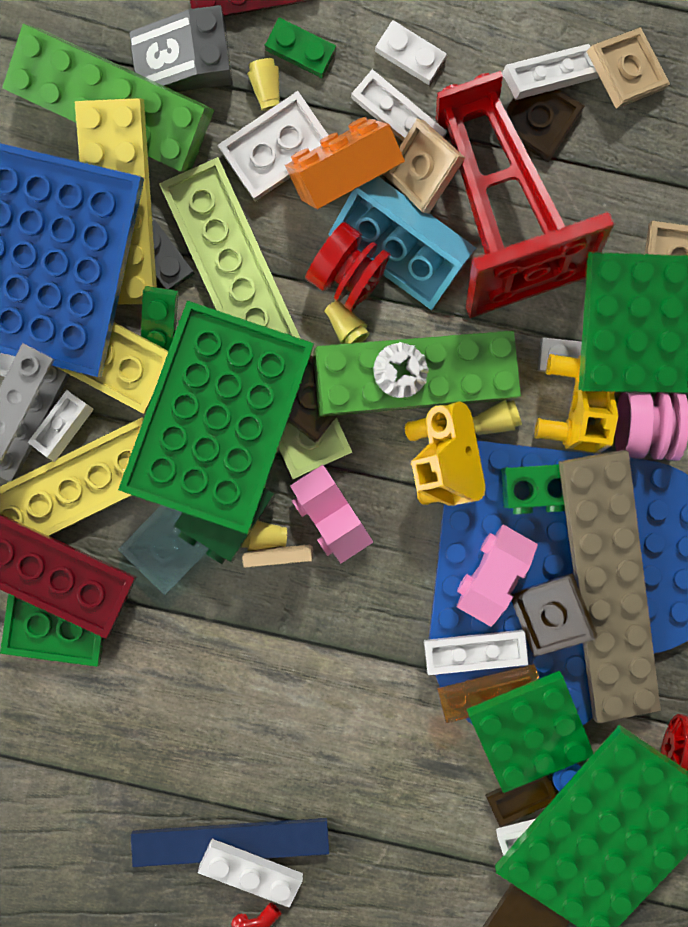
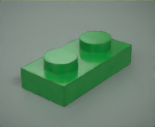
(300, 47)
(159, 315)

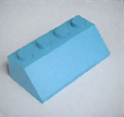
(422, 249)

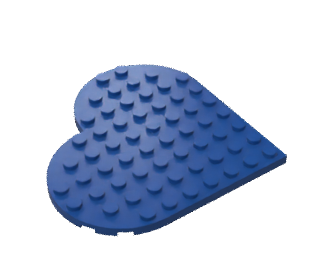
(663, 537)

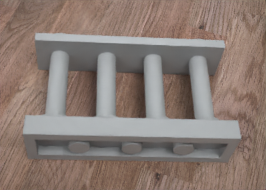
(25, 402)

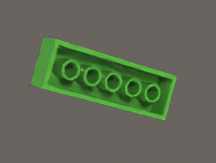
(59, 73)
(460, 370)

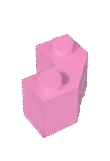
(331, 514)
(490, 587)

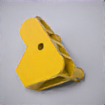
(576, 432)
(451, 464)

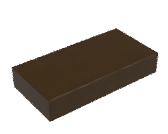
(521, 800)

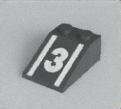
(184, 50)

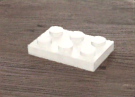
(267, 143)

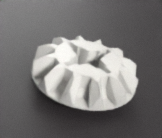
(386, 374)

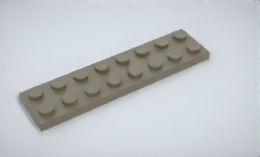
(612, 584)

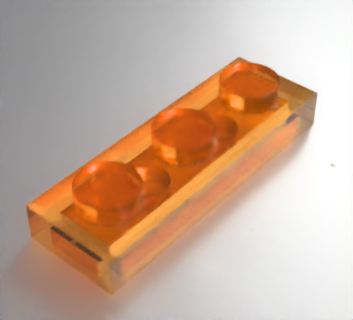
(463, 695)

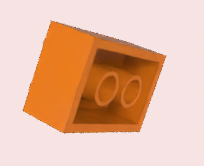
(344, 162)

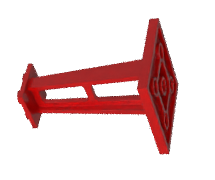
(532, 265)

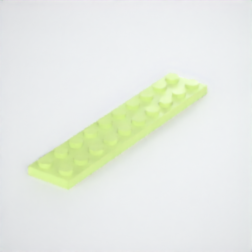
(241, 283)

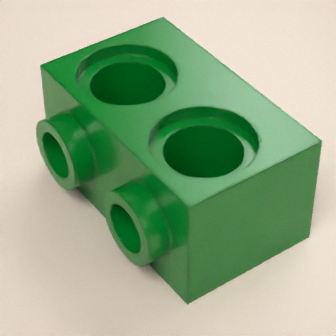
(537, 479)

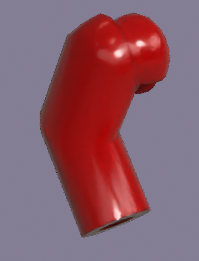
(264, 919)

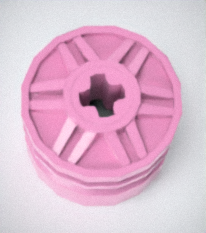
(652, 425)

